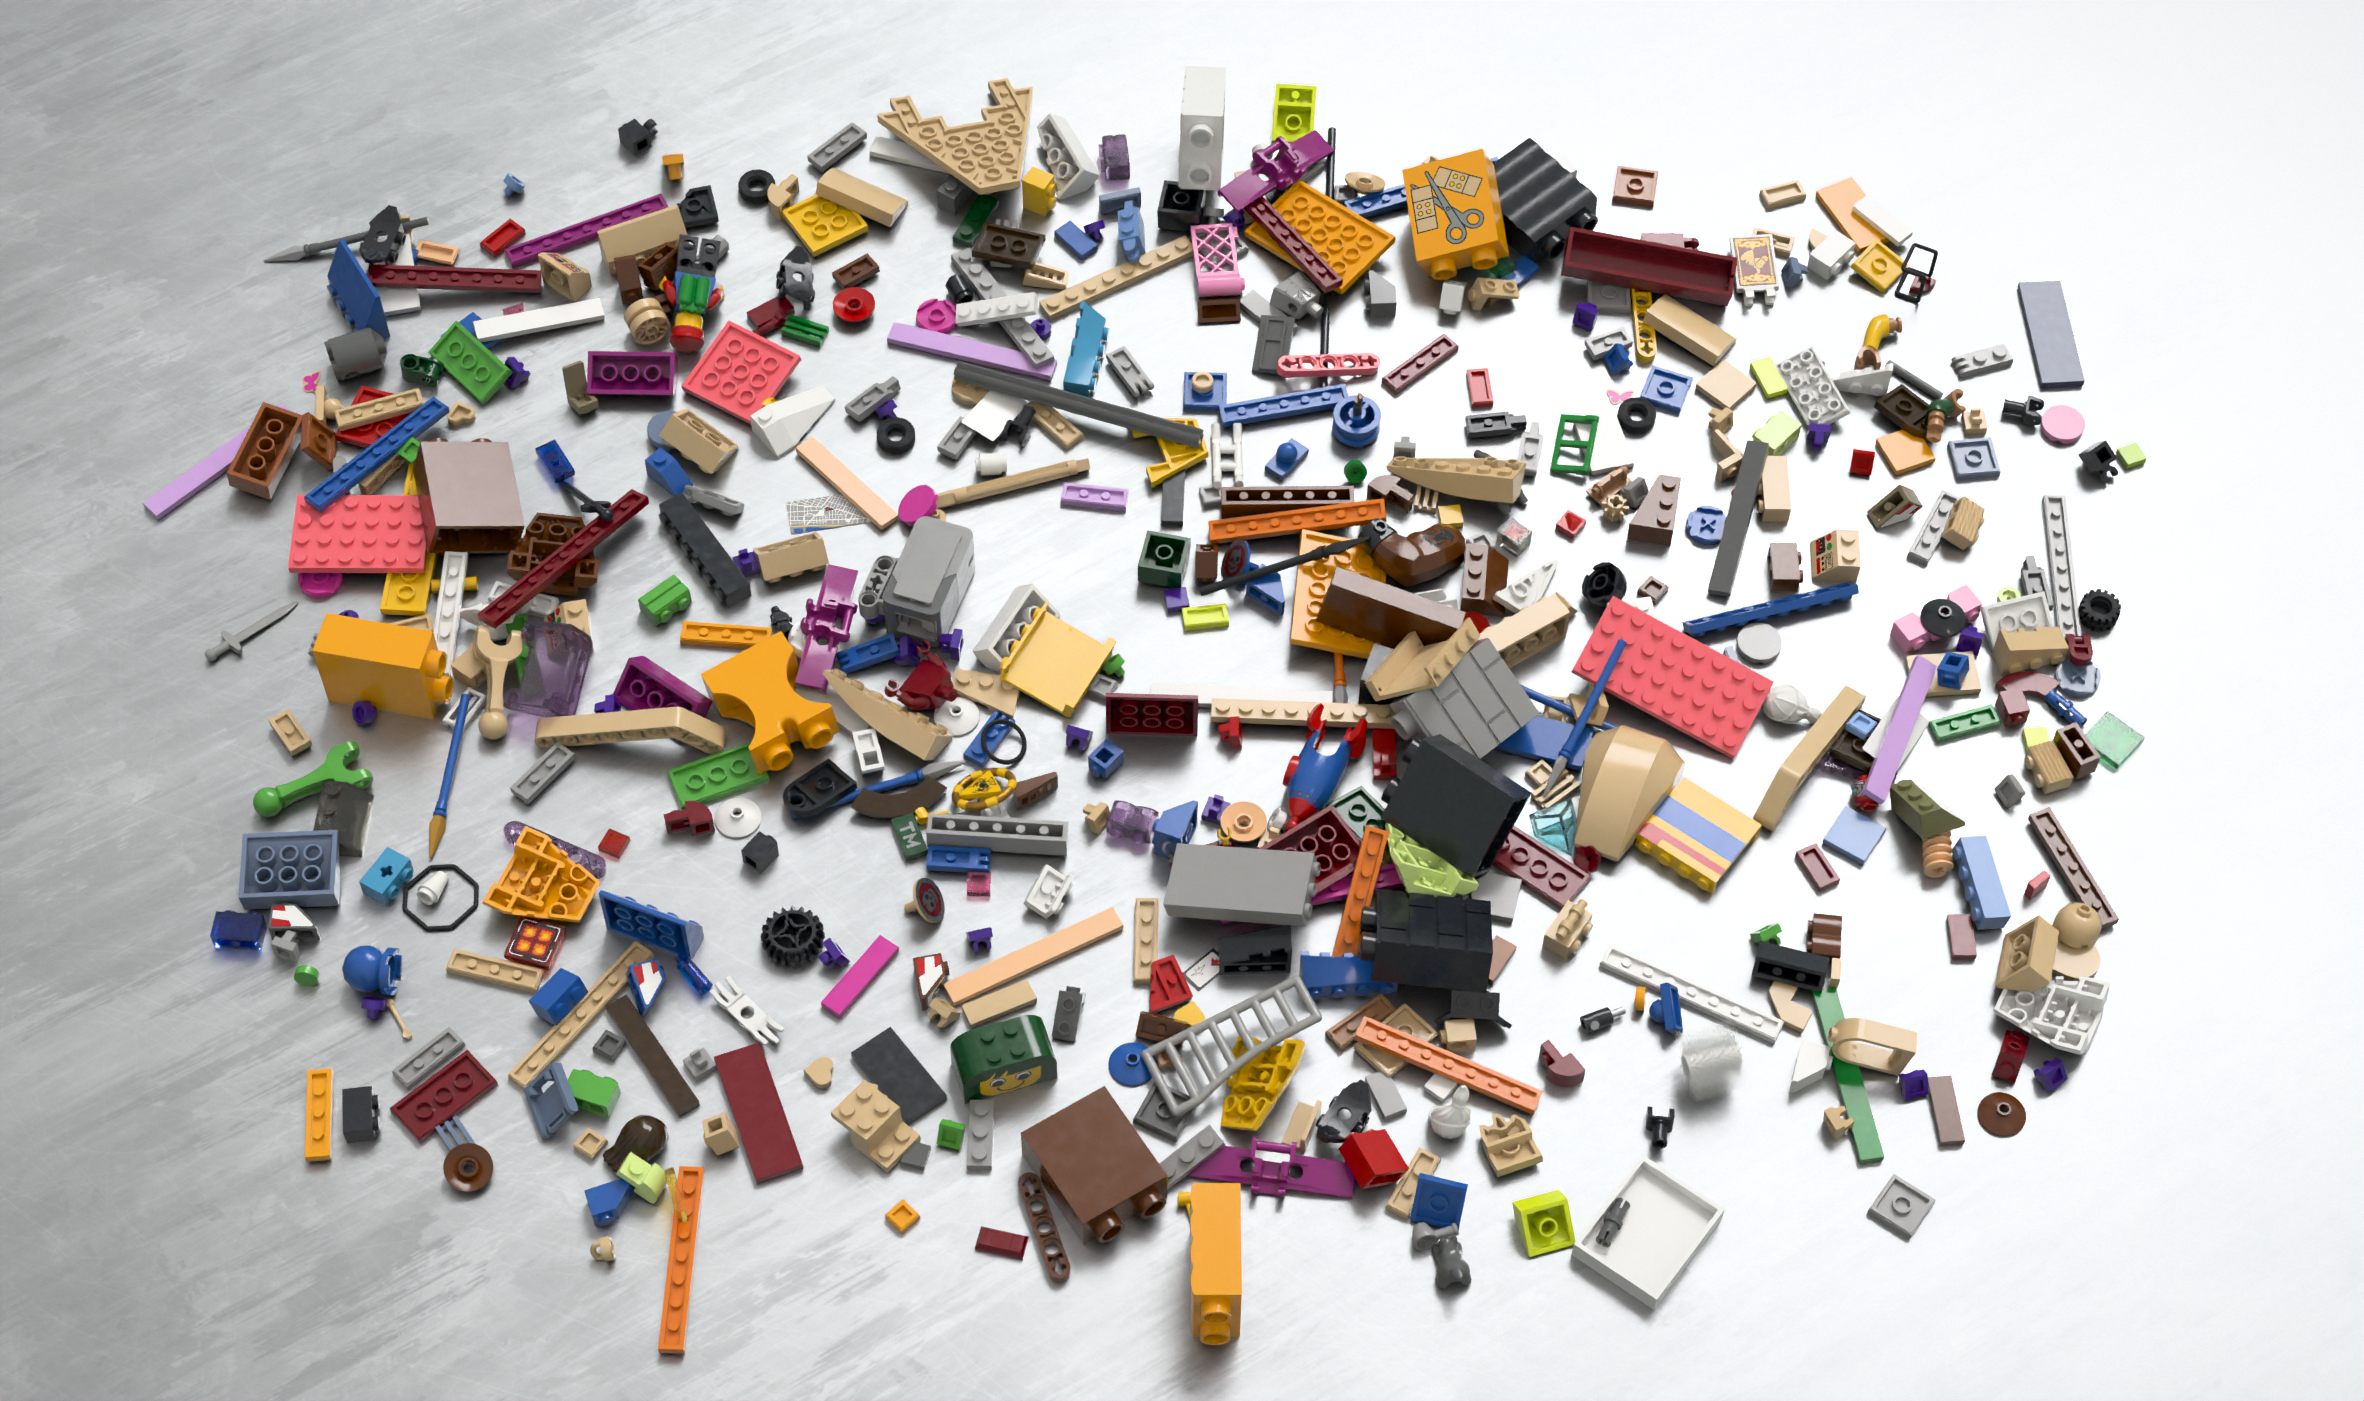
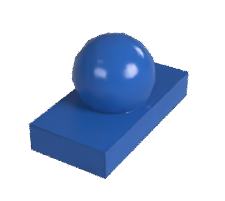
(1286, 458)
(1668, 1009)

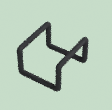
(1912, 271)

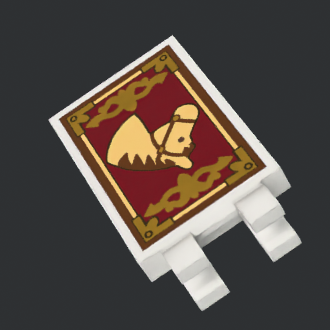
(1755, 267)

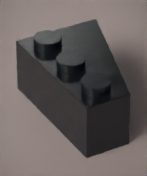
(1256, 952)

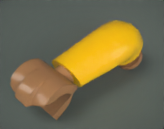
(1877, 329)

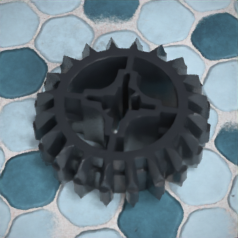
(802, 926)

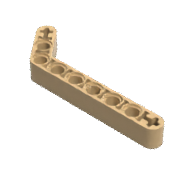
(632, 726)
(1806, 756)

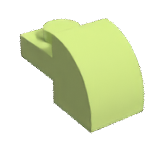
(646, 1178)

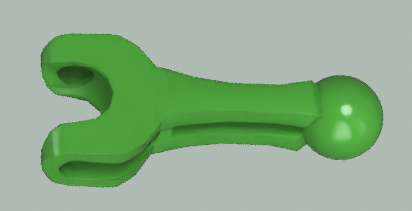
(270, 801)

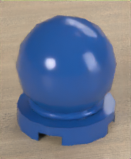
(370, 968)

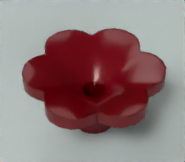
(1587, 859)

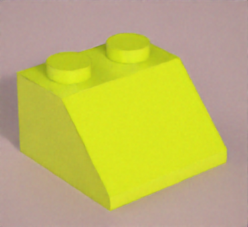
(1544, 1222)

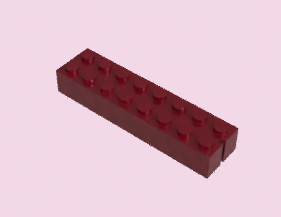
(1649, 266)

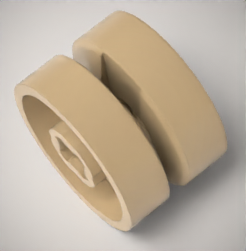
(647, 321)

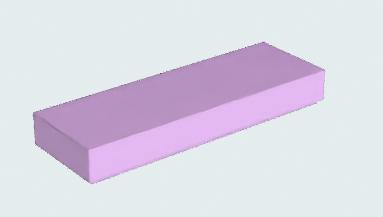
(1094, 496)

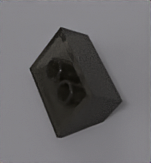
(348, 811)

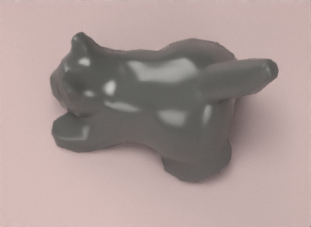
(1451, 1263)

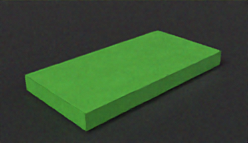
(470, 362)
(715, 776)

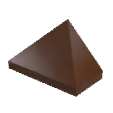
(1218, 310)

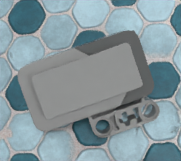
(924, 584)

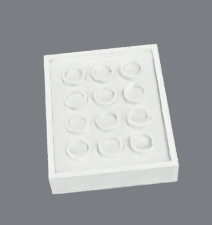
(1657, 1236)

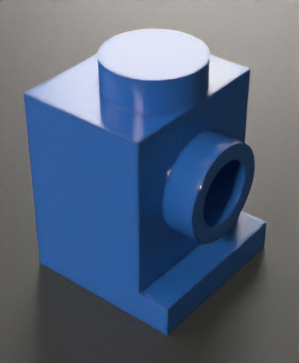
(1953, 670)
(1105, 759)

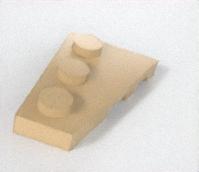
(987, 690)

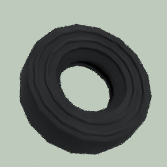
(753, 176)
(1640, 404)
(892, 424)

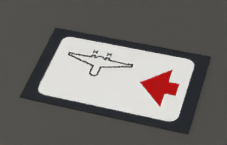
(1203, 970)

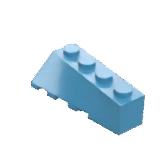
(1086, 351)

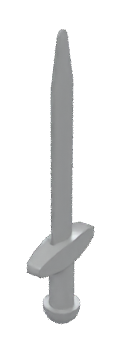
(233, 642)

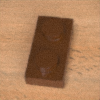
(855, 271)
(1159, 1027)

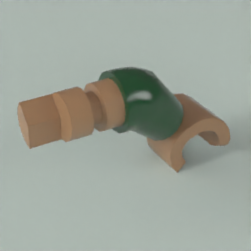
(1938, 412)

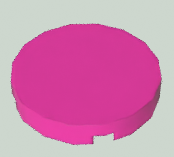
(936, 316)
(917, 503)
(320, 584)

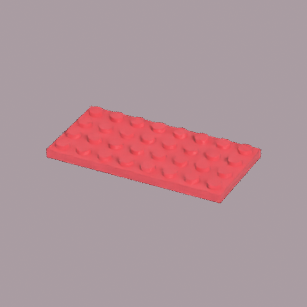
(1674, 677)

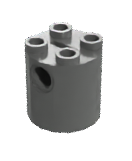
(356, 353)

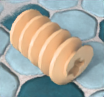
(1937, 855)

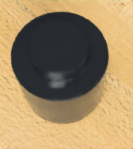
(959, 289)

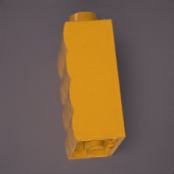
(1215, 1262)

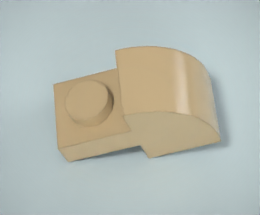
(781, 197)

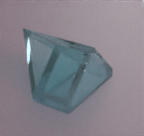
(1556, 825)

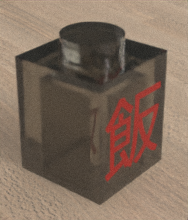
(1513, 537)

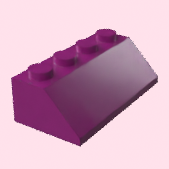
(632, 373)
(651, 687)

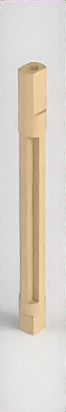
(1011, 482)

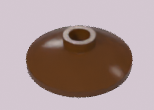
(2001, 1123)
(465, 1155)

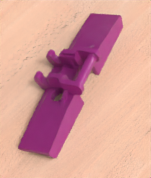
(1289, 167)
(819, 623)
(1273, 1178)

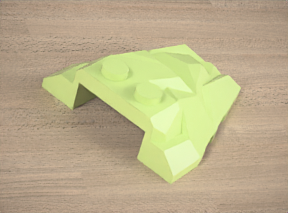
(1425, 871)

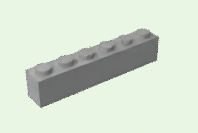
(998, 833)

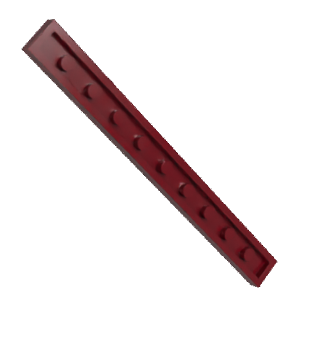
(561, 560)

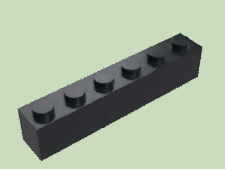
(704, 550)

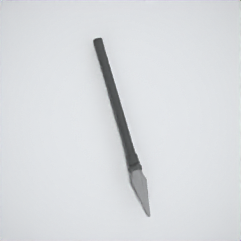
(297, 252)

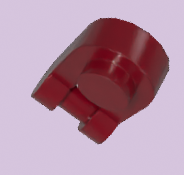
(2080, 649)

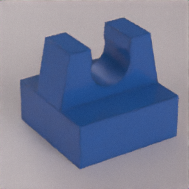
(1618, 359)

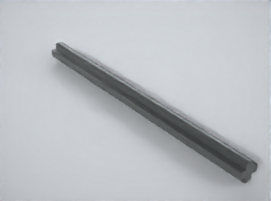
(1079, 404)

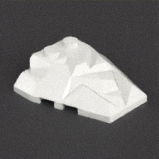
(2059, 1014)

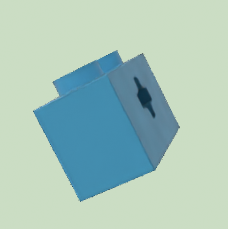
(386, 876)

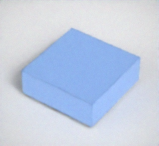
(1861, 725)

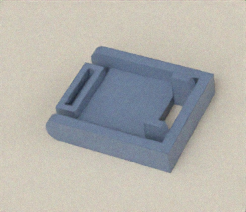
(555, 1104)

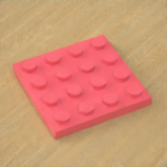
(740, 371)

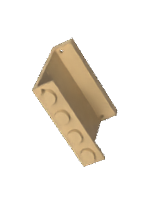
(1420, 667)

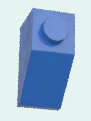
(666, 472)
(1268, 591)
(608, 1200)

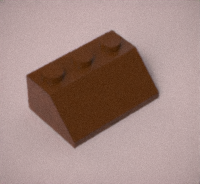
(1483, 576)

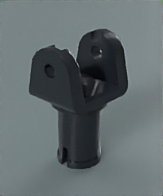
(2021, 409)
(1020, 425)
(1660, 1126)

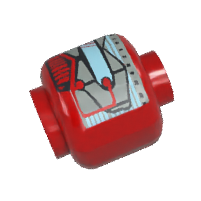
(1859, 798)

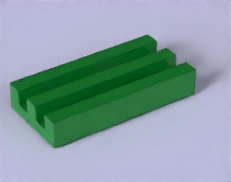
(806, 327)

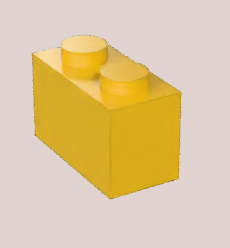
(1039, 191)

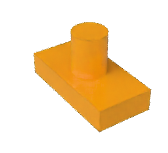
(673, 162)

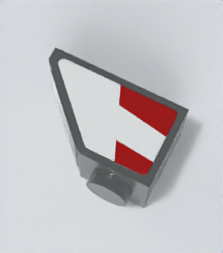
(290, 917)

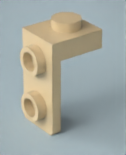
(1493, 288)
(1733, 457)

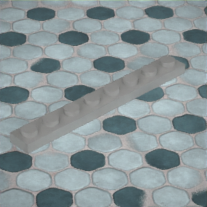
(1017, 328)

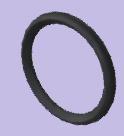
(990, 755)

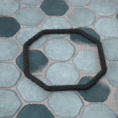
(461, 918)

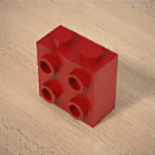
(1373, 1158)

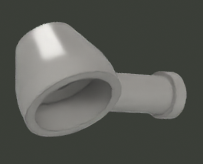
(1425, 1237)

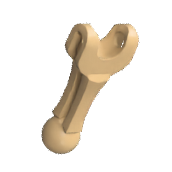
(495, 660)

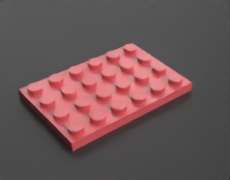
(359, 536)

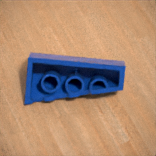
(1339, 976)

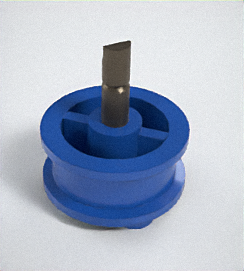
(1356, 420)

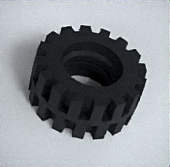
(2103, 600)

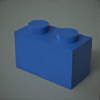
(558, 996)

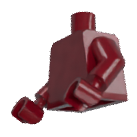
(926, 685)

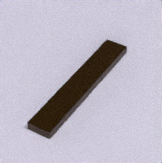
(652, 1055)

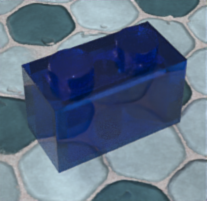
(238, 930)

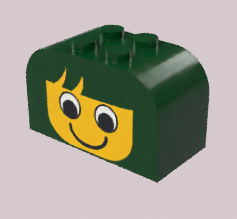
(1003, 1057)

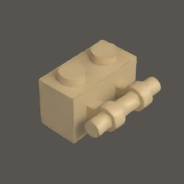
(1568, 928)

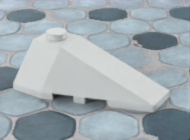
(787, 420)

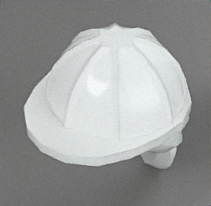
(1789, 705)
(1452, 1119)

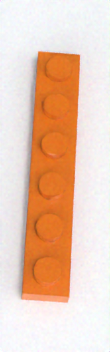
(1360, 890)

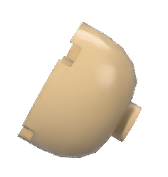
(2078, 925)

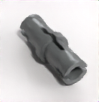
(1613, 1222)

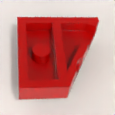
(1167, 985)

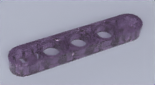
(593, 859)

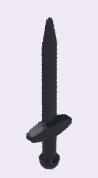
(590, 506)

